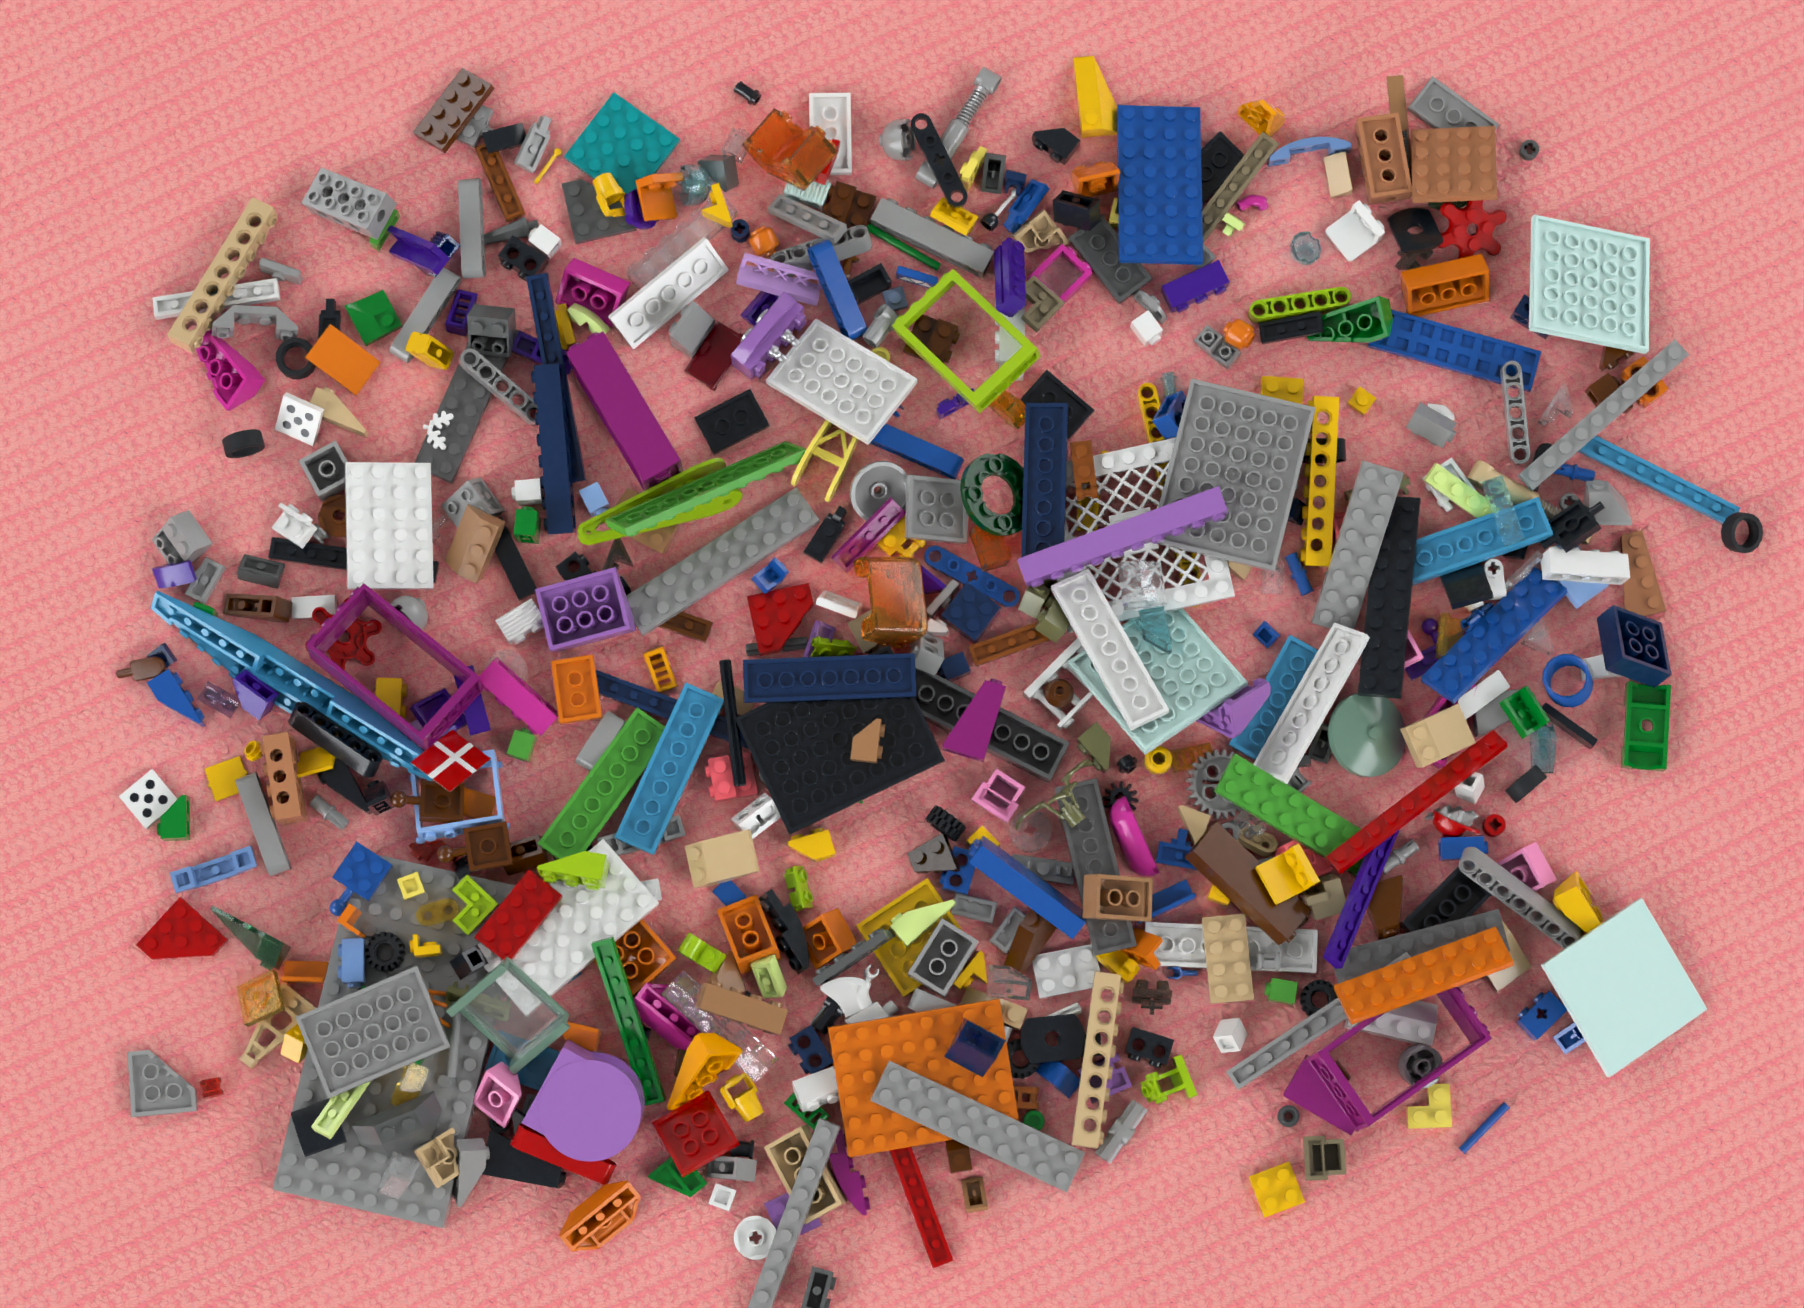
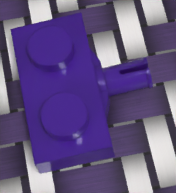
(948, 406)

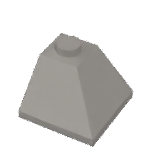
(1616, 507)

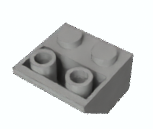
(691, 329)
(182, 539)

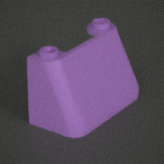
(1237, 712)

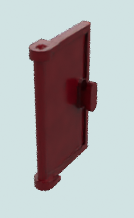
(717, 358)

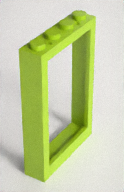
(997, 382)

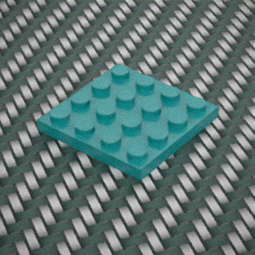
(622, 143)

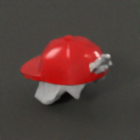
(1453, 822)

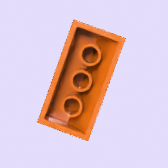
(1445, 285)

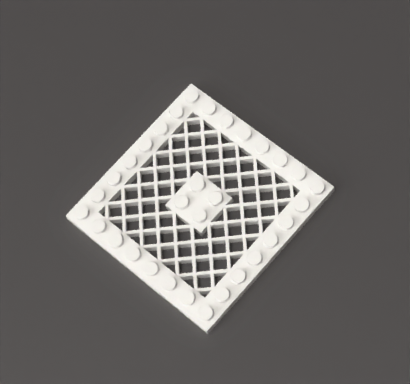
(1180, 596)

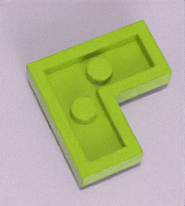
(478, 905)

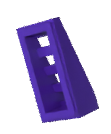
(455, 324)

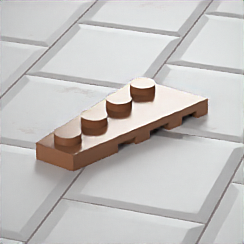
(1642, 588)

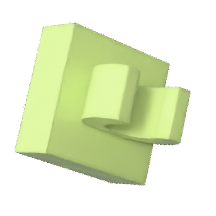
(1233, 222)

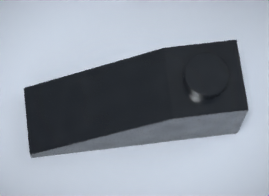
(344, 783)
(377, 797)

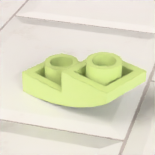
(580, 315)

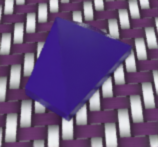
(931, 583)

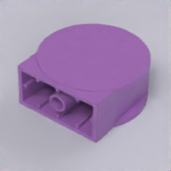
(588, 1104)

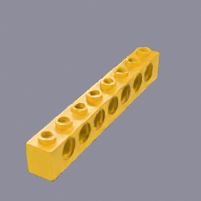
(1322, 557)

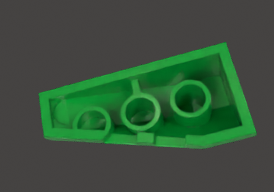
(1359, 322)

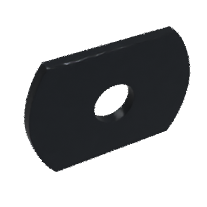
(1415, 243)
(1038, 1051)

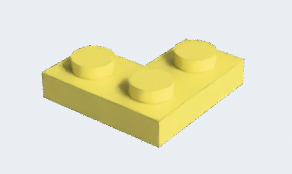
(970, 170)
(1437, 1112)

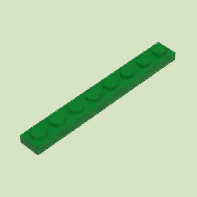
(628, 1019)

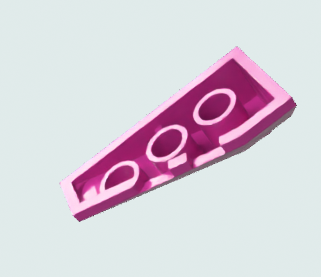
(230, 373)

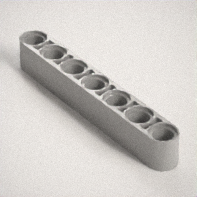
(1519, 897)

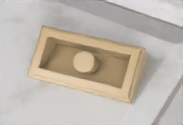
(1338, 175)

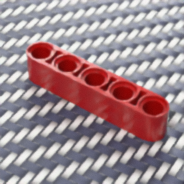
(537, 1145)

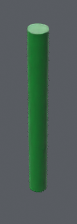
(903, 247)

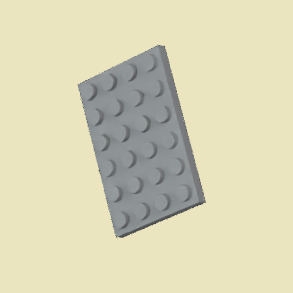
(373, 1032)

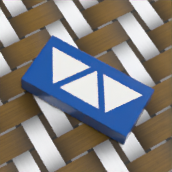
(916, 277)

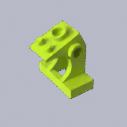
(1180, 1079)

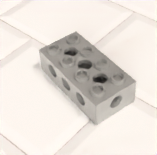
(349, 203)

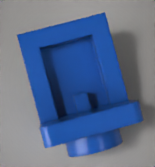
(770, 576)

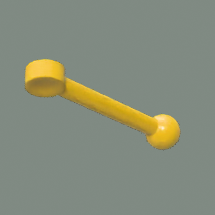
(557, 152)

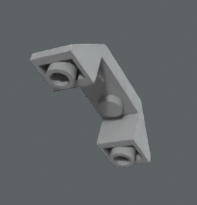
(264, 315)

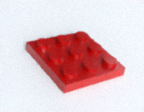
(695, 1133)

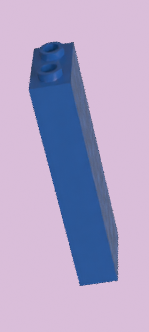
(1026, 886)

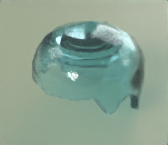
(1305, 248)

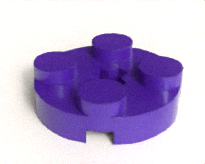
(634, 213)

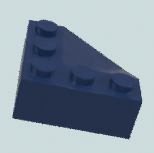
(1633, 646)

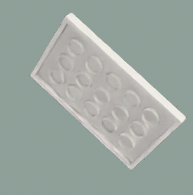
(842, 381)
(389, 525)

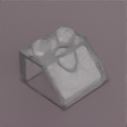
(1141, 584)

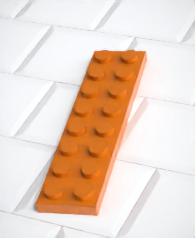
(1423, 975)

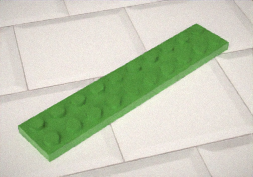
(706, 488)

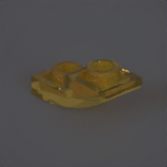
(410, 1084)

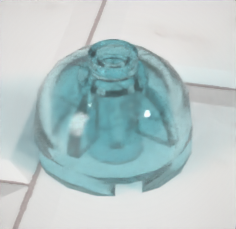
(695, 185)

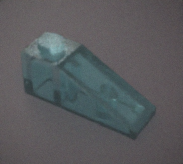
(1503, 510)

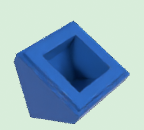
(1266, 634)

